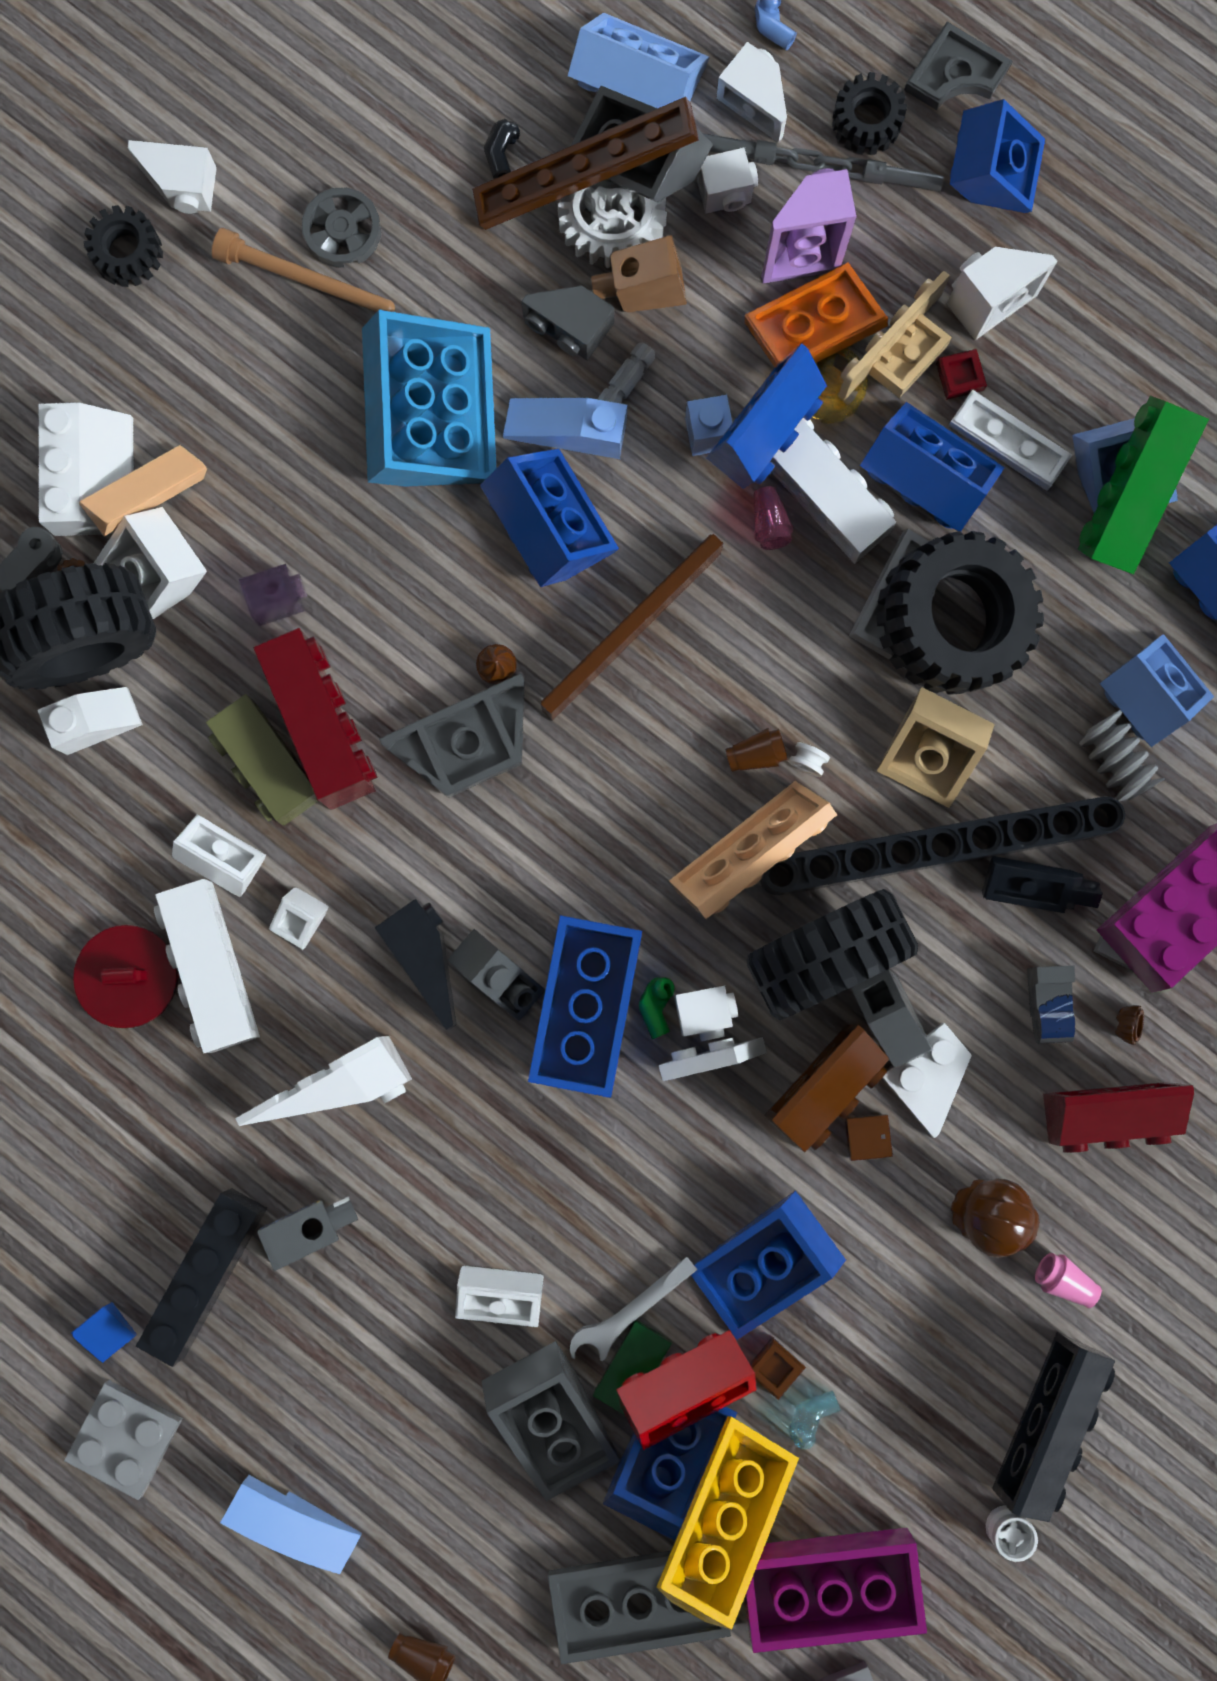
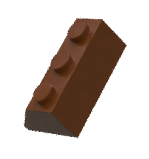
(828, 1088)

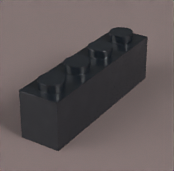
(201, 1277)

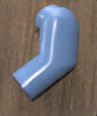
(769, 23)

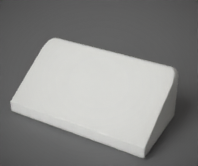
(217, 855)
(499, 1296)

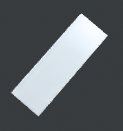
(1010, 440)

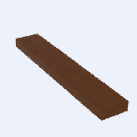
(586, 163)
(631, 626)

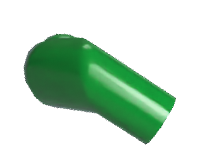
(653, 1003)

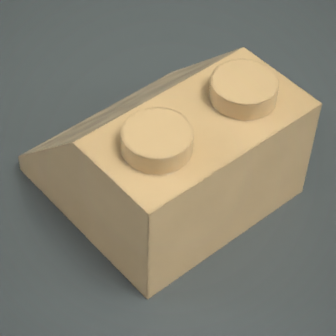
(936, 747)

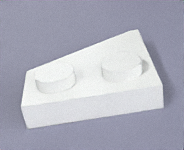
(721, 1054)
(931, 1080)

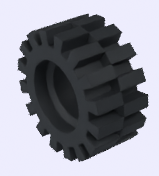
(876, 94)
(110, 229)

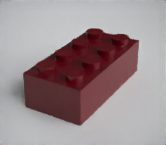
(314, 718)

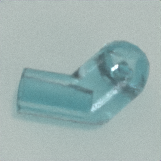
(807, 1418)

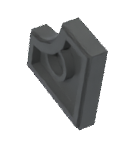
(956, 66)

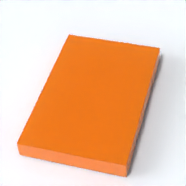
(820, 314)

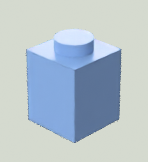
(707, 422)

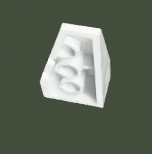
(355, 1078)

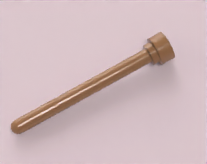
(230, 248)

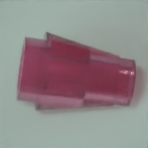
(771, 520)

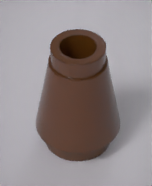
(758, 751)
(421, 1658)

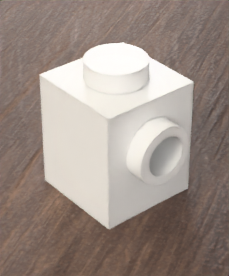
(727, 181)
(706, 1012)

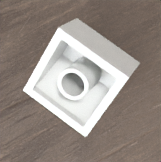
(997, 286)
(157, 555)

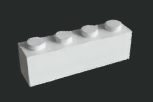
(833, 493)
(206, 966)

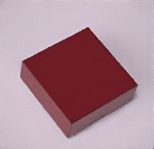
(961, 374)

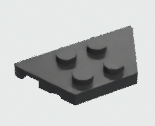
(466, 739)

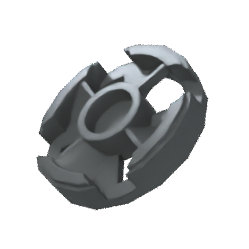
(340, 227)

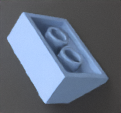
(634, 62)

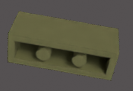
(262, 760)

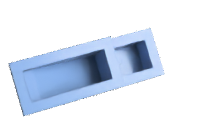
(290, 1526)

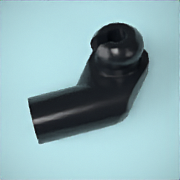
(501, 134)

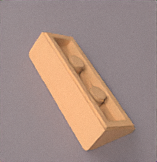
(144, 488)

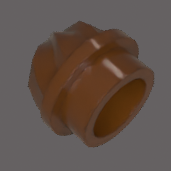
(496, 664)

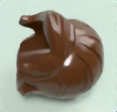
(996, 1216)

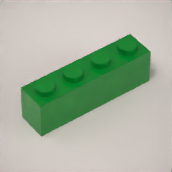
(1141, 484)

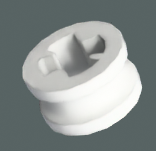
(809, 759)

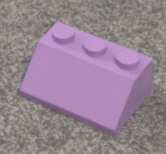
(811, 228)

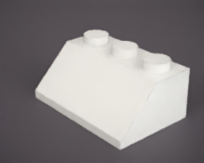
(79, 455)

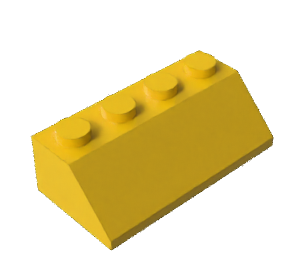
(727, 1525)

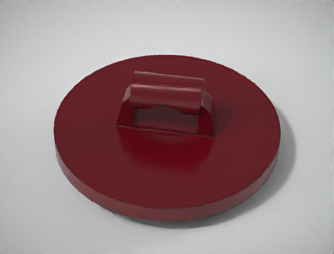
(125, 977)

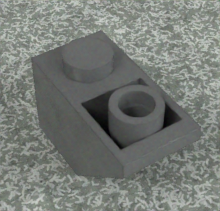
(571, 317)
(496, 974)
(892, 1018)

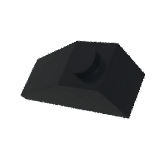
(421, 951)

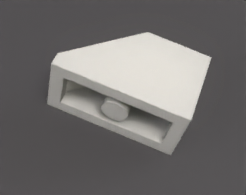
(754, 90)
(178, 172)
(89, 718)

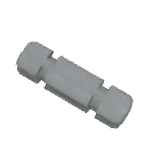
(629, 374)

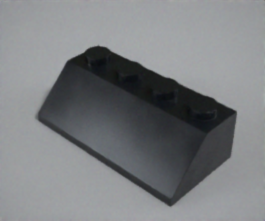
(1053, 1428)

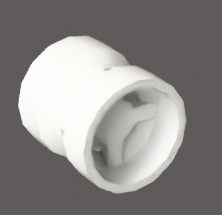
(1016, 1541)

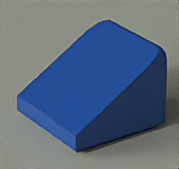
(104, 1332)

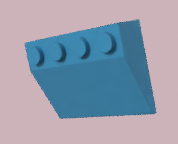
(427, 401)

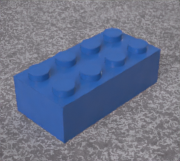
(585, 1006)

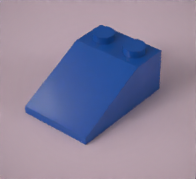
(768, 1265)
(661, 1481)

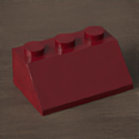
(1117, 1115)

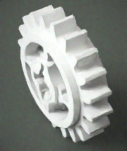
(612, 219)

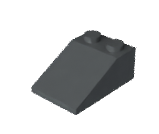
(549, 1421)

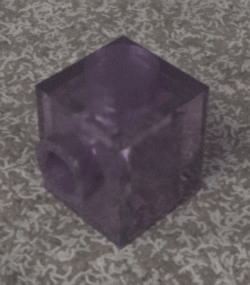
(273, 594)

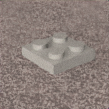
(123, 1439)

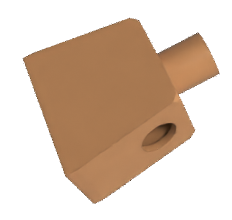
(644, 277)

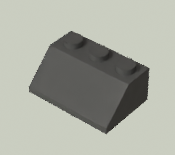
(654, 178)

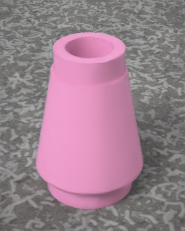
(1065, 1280)

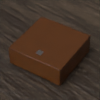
(868, 1137)
(776, 1368)

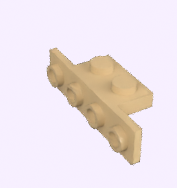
(905, 349)

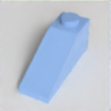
(568, 424)

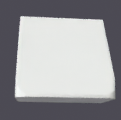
(298, 917)

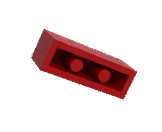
(686, 1388)

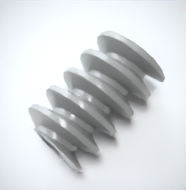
(1120, 758)

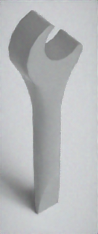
(606, 1332)

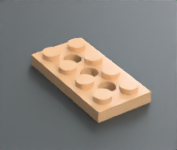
(752, 849)

